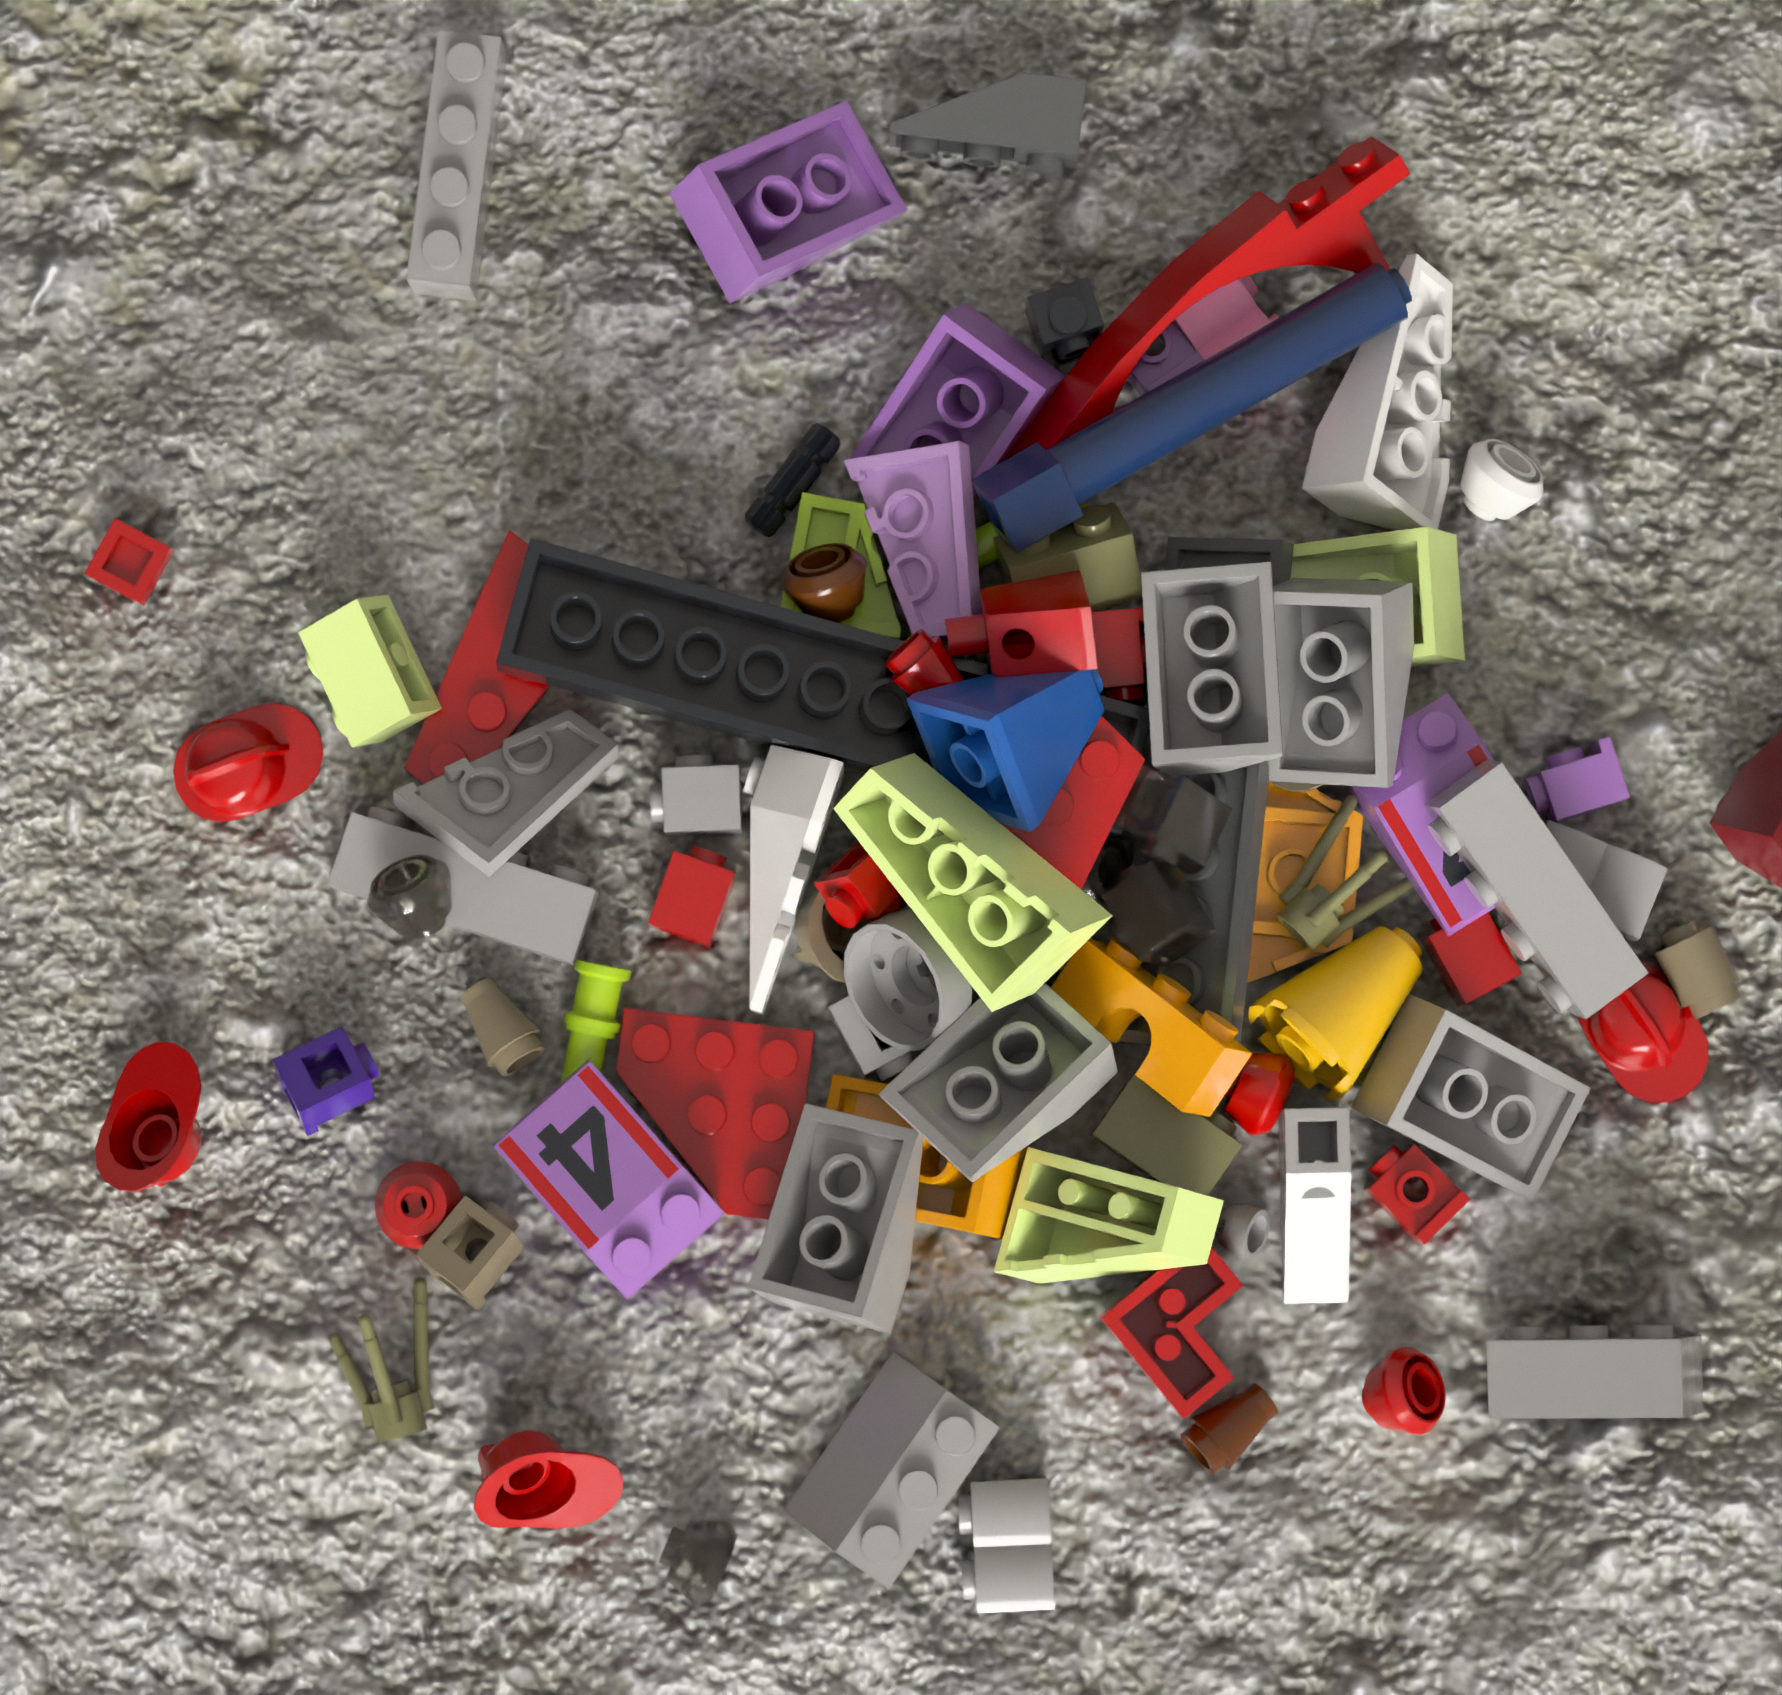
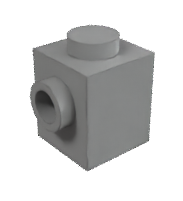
(698, 798)

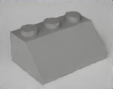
(1212, 668)
(891, 1469)

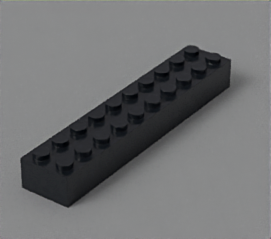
(722, 660)

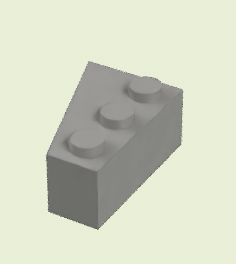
(1594, 1374)

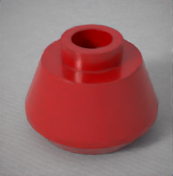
(1260, 1092)
(410, 1183)
(1405, 1392)

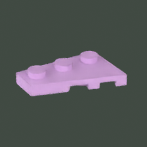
(927, 528)

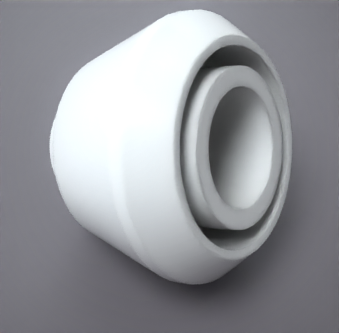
(1499, 480)

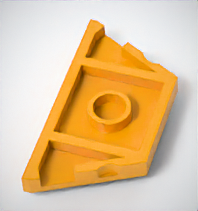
(1289, 835)

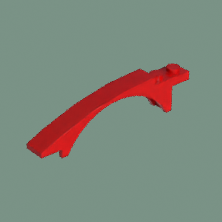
(1311, 226)

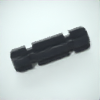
(792, 479)

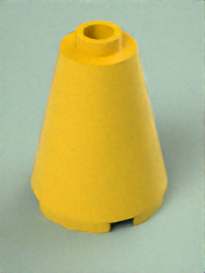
(1340, 1008)

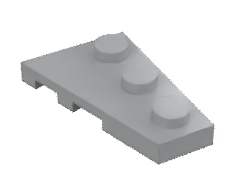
(509, 795)

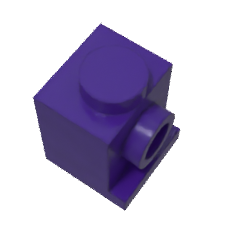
(314, 1063)

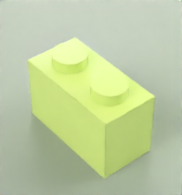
(369, 670)

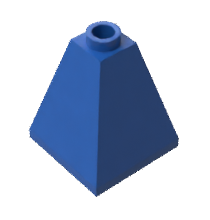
(1009, 737)

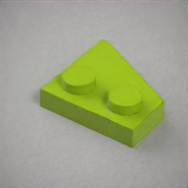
(842, 521)

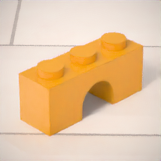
(1190, 1052)

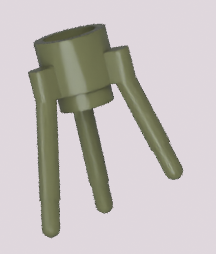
(1314, 913)
(393, 1406)

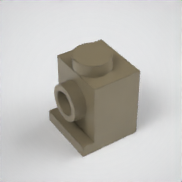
(451, 1246)

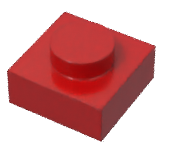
(129, 562)

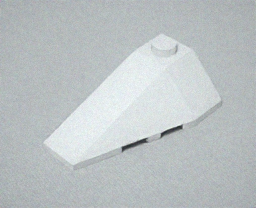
(1381, 433)
(787, 826)

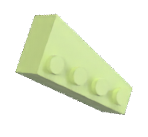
(969, 880)

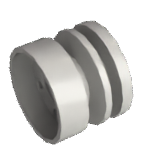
(904, 981)

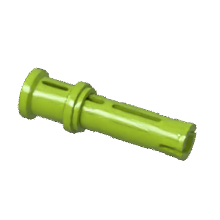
(592, 1014)

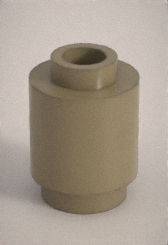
(1698, 968)

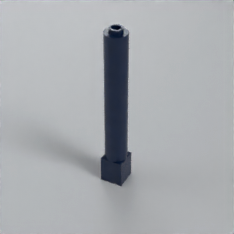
(1043, 488)

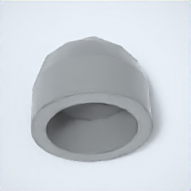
(1244, 1229)

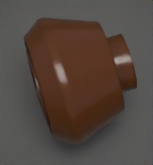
(826, 581)

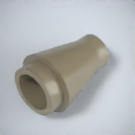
(502, 1029)

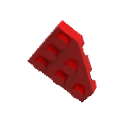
(721, 1097)

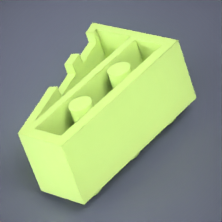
(1100, 1222)

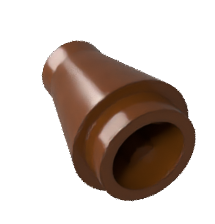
(1227, 1429)

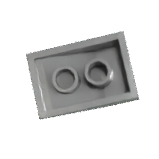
(1342, 679)
(1002, 1079)
(1470, 1097)
(843, 1220)

